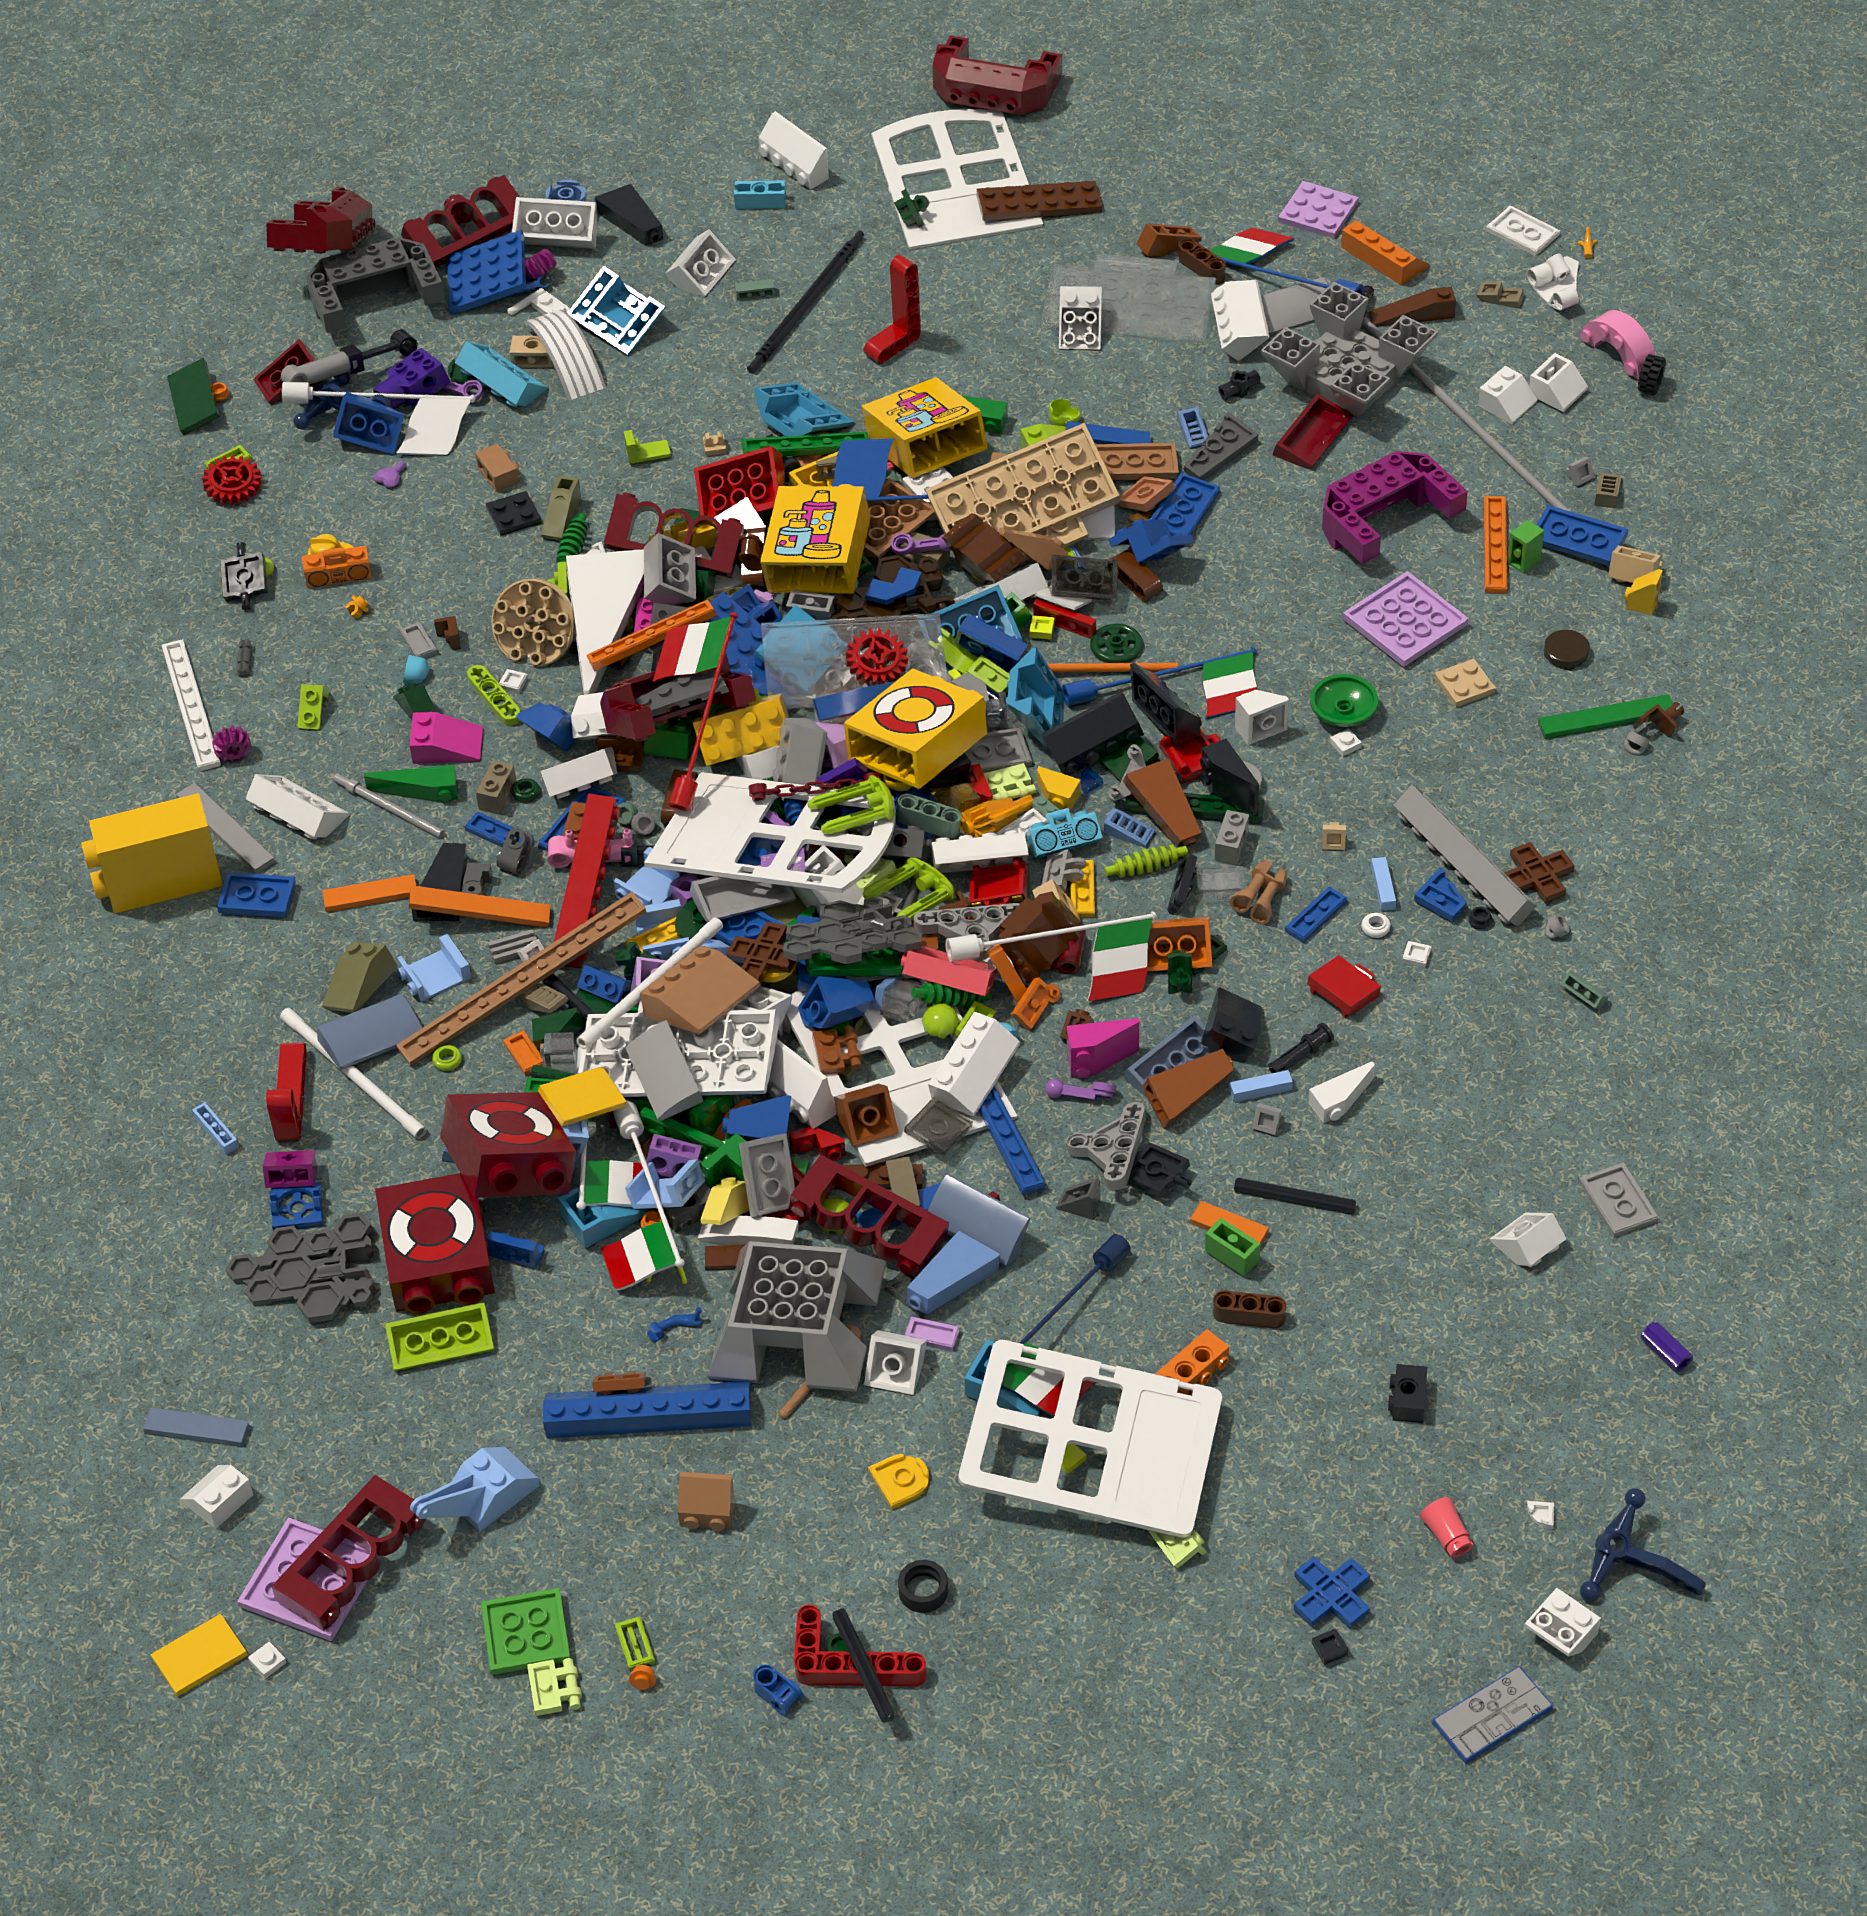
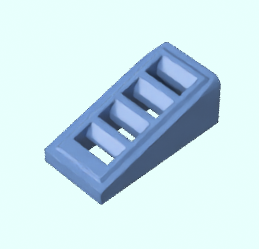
(1188, 415)
(1116, 830)

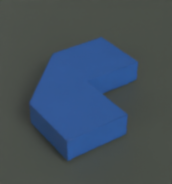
(886, 592)

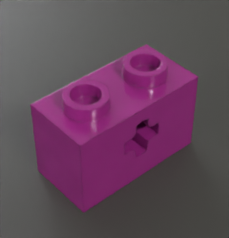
(290, 1169)

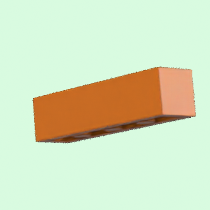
(1007, 972)

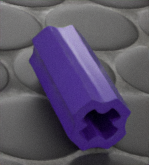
(1666, 1346)

